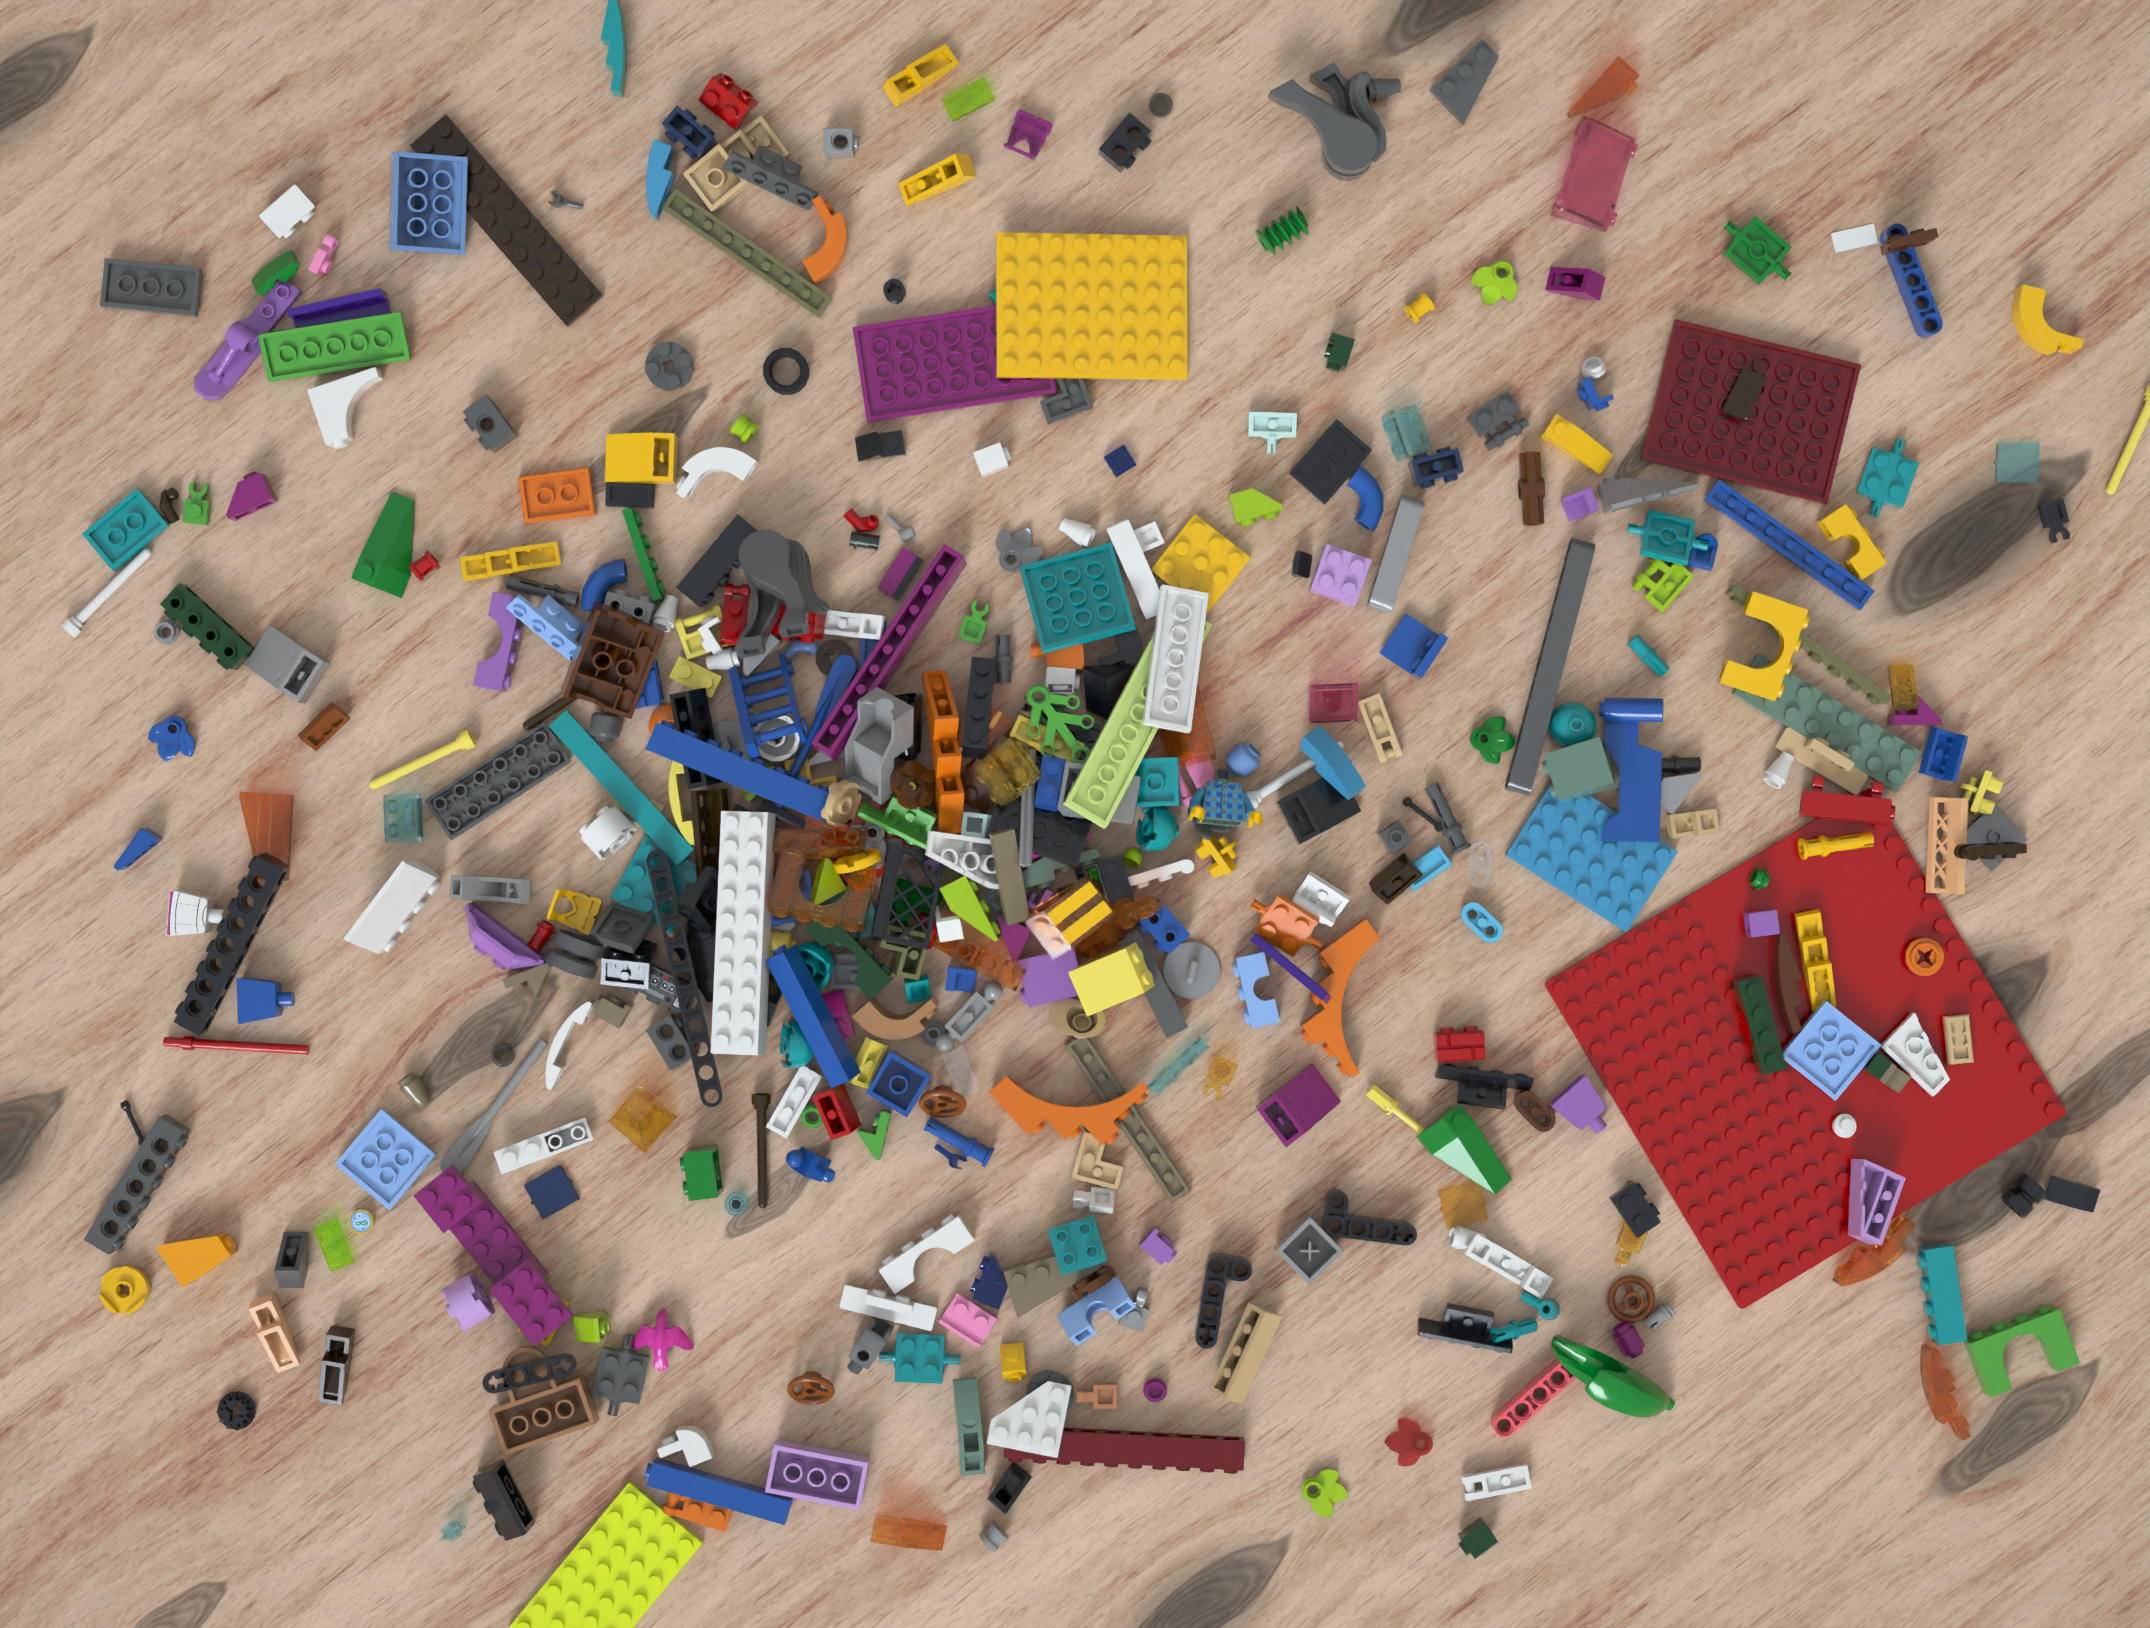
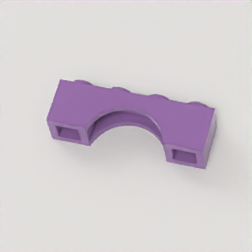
(495, 671)

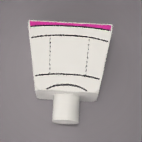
(191, 913)

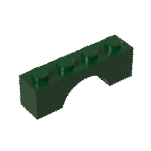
(871, 975)
(1764, 1037)

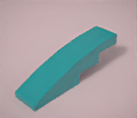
(614, 37)

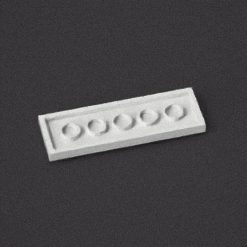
(1175, 659)

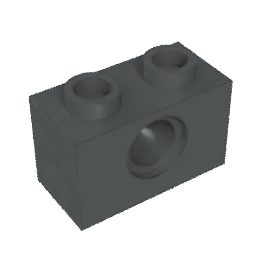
(500, 434)

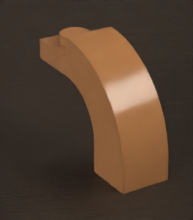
(893, 1026)

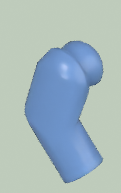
(796, 647)

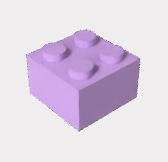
(1340, 575)

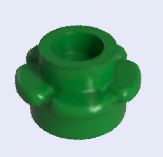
(1759, 878)

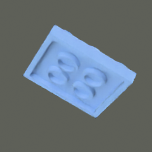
(1830, 1050)
(386, 1159)

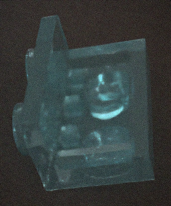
(403, 818)

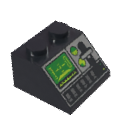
(1111, 876)

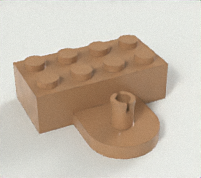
(540, 1409)

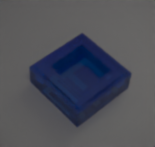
(1120, 461)

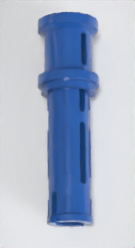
(969, 1146)

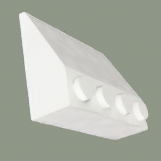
(394, 906)

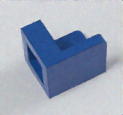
(960, 979)

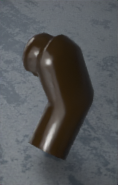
(166, 504)

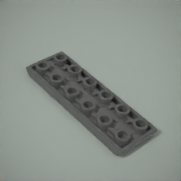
(498, 781)

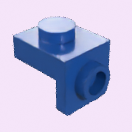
(1588, 394)

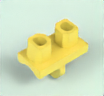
(1980, 804)

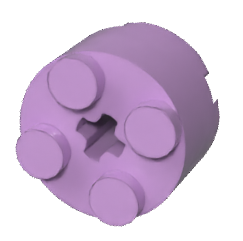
(468, 1301)

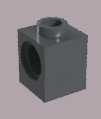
(1394, 837)

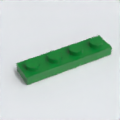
(641, 545)

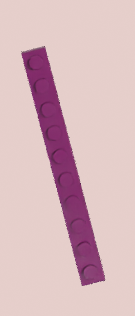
(891, 648)

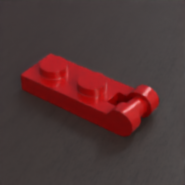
(734, 613)

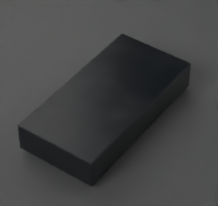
(630, 495)

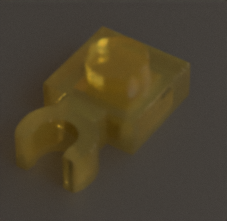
(1221, 1073)

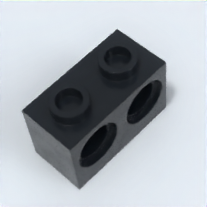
(1121, 140)

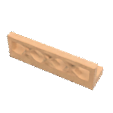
(1954, 828)

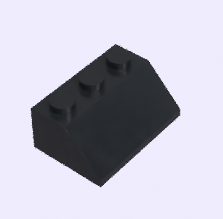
(503, 1500)

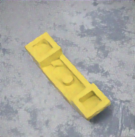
(676, 802)

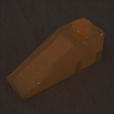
(1610, 86)

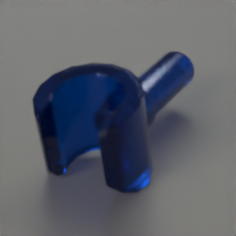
(953, 1158)

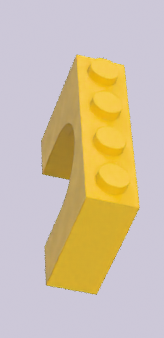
(1788, 622)

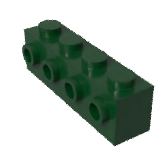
(207, 626)

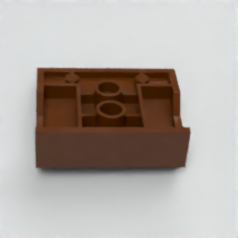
(612, 660)

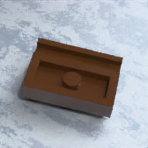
(1914, 239)
(976, 793)

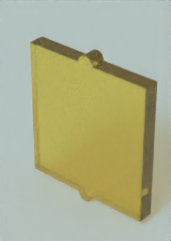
(1462, 1204)

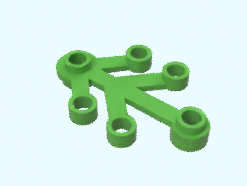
(1056, 720)

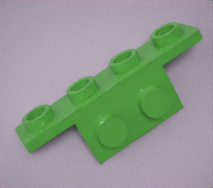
(906, 823)

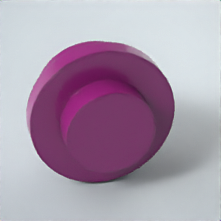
(1155, 1389)

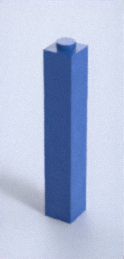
(812, 1015)
(717, 1490)

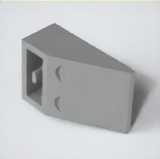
(287, 664)
(1126, 809)

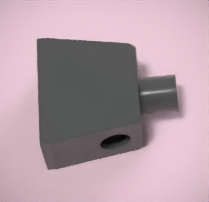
(869, 1345)

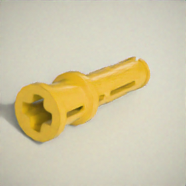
(1824, 846)

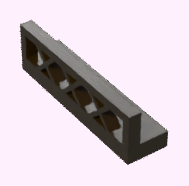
(713, 803)

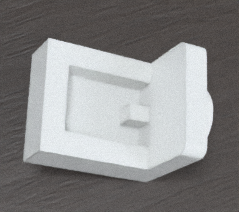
(709, 640)

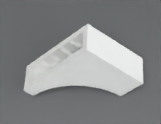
(336, 403)

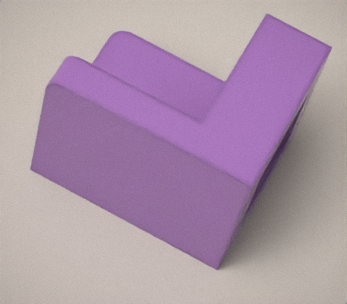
(1579, 504)
(1761, 923)

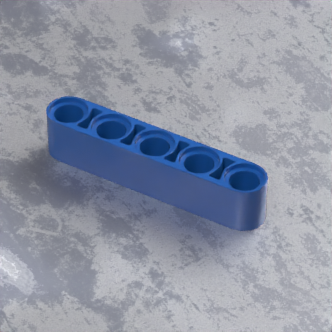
(1910, 293)

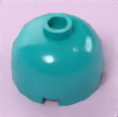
(1571, 724)
(1157, 829)
(818, 961)
(794, 1046)

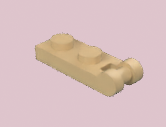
(1379, 727)

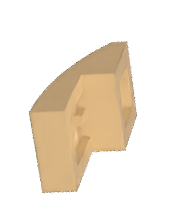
(1692, 823)

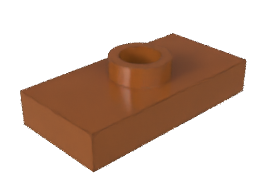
(324, 726)

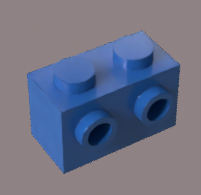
(1165, 924)

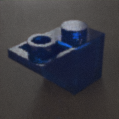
(992, 1284)

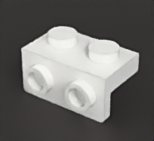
(1320, 898)

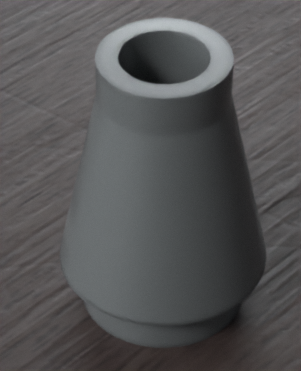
(1382, 88)

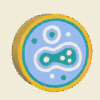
(361, 1221)

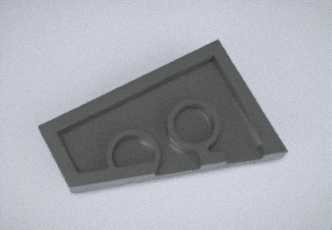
(1465, 81)

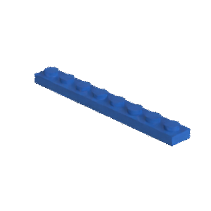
(1789, 545)

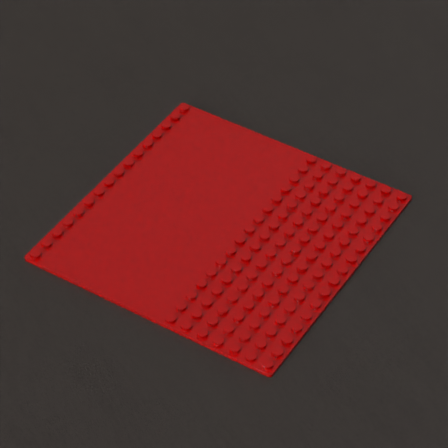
(1756, 1151)

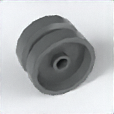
(574, 956)

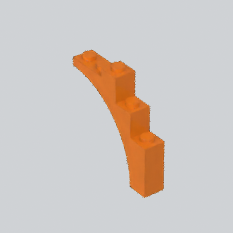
(1326, 1024)
(1099, 1119)

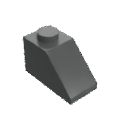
(292, 1260)

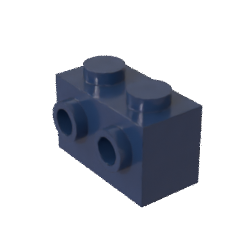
(695, 138)
(1440, 466)

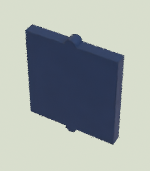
(551, 1192)

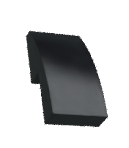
(2072, 1194)

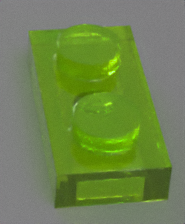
(334, 1244)

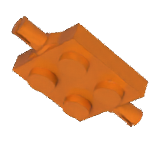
(1286, 925)

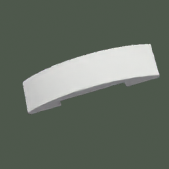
(854, 625)
(553, 1069)
(1508, 1265)

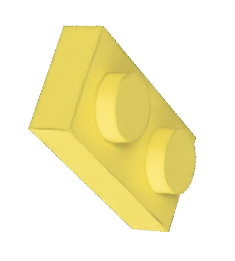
(695, 676)
(868, 1061)

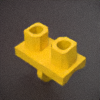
(1221, 852)

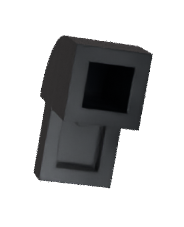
(1129, 649)

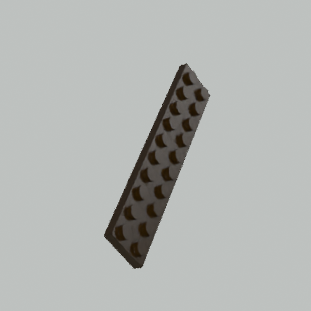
(514, 227)

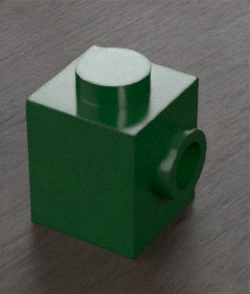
(1476, 1538)

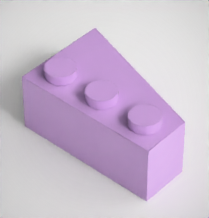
(1872, 1200)

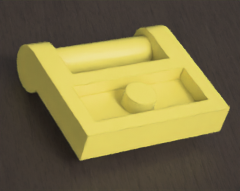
(691, 642)

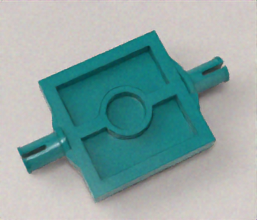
(1887, 477)
(1667, 537)
(919, 1358)

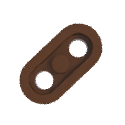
(1534, 1110)

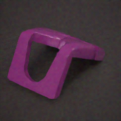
(1030, 129)

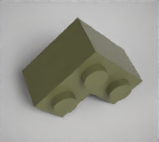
(906, 960)

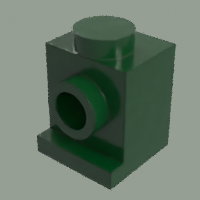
(1338, 352)

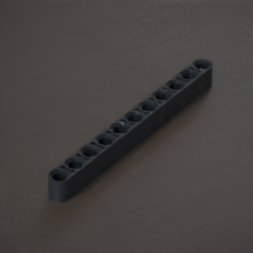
(684, 966)

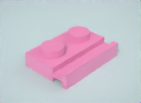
(967, 1319)

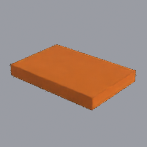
(557, 495)

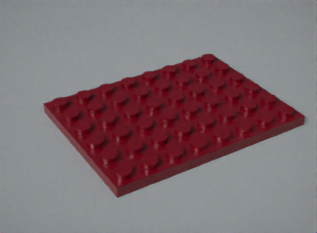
(1791, 432)

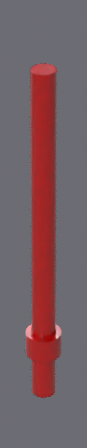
(190, 1043)

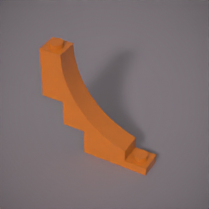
(945, 752)

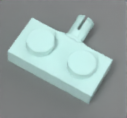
(1272, 427)

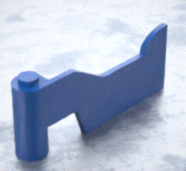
(1638, 768)

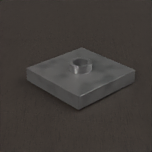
(1991, 829)

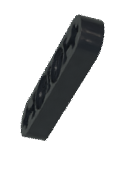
(530, 1375)

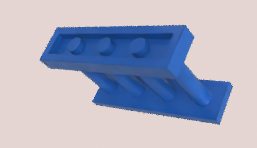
(745, 702)

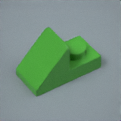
(876, 1140)

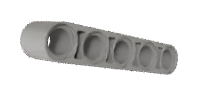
(1395, 554)

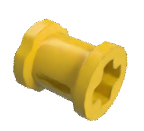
(1419, 307)

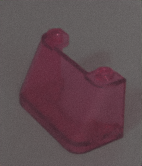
(1594, 175)

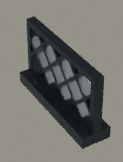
(887, 892)

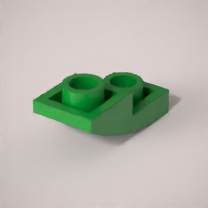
(279, 268)

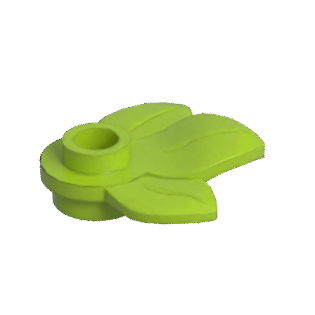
(1493, 285)
(1327, 1492)

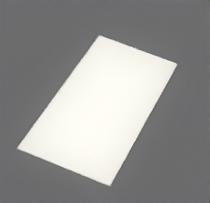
(1854, 238)

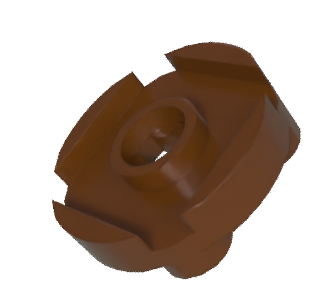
(923, 780)
(1094, 1282)

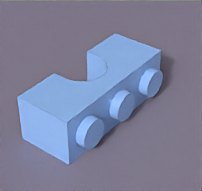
(1249, 969)
(1078, 1317)

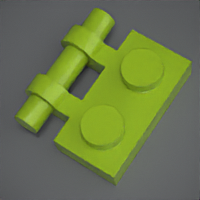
(1667, 587)

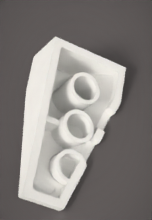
(965, 855)

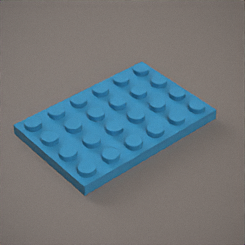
(1566, 850)

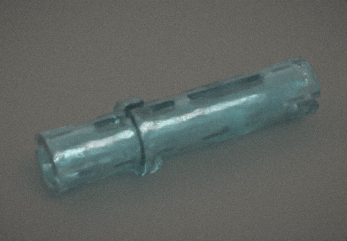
(1175, 1069)

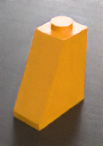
(196, 1255)

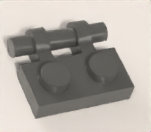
(1492, 415)

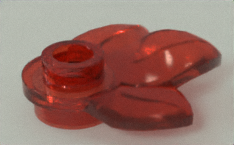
(1405, 1442)

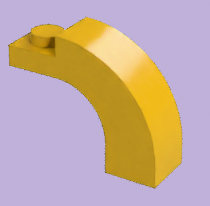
(2032, 327)

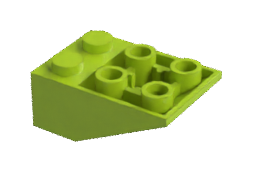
(964, 902)

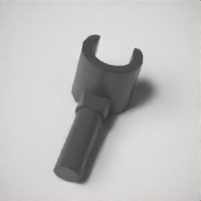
(562, 201)

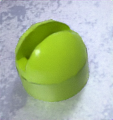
(1132, 857)

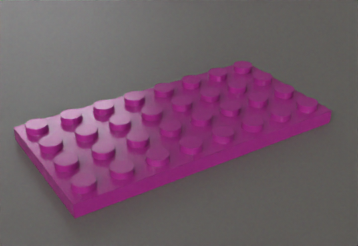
(935, 365)

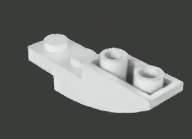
(543, 1145)

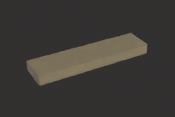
(1009, 876)

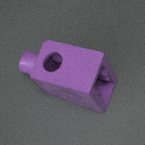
(1580, 1105)

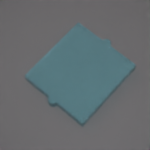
(2017, 462)

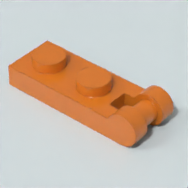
(698, 1512)

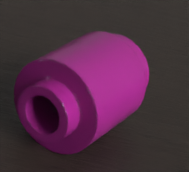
(1628, 1339)

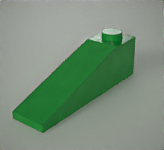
(389, 548)
(1461, 1145)

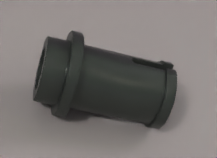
(864, 540)

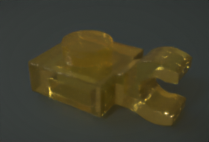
(1628, 1244)

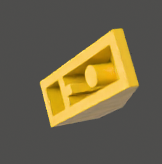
(938, 178)
(1576, 444)

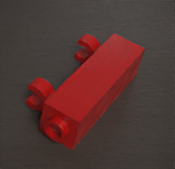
(1846, 807)

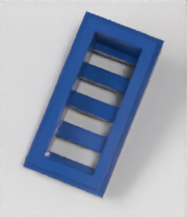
(140, 845)

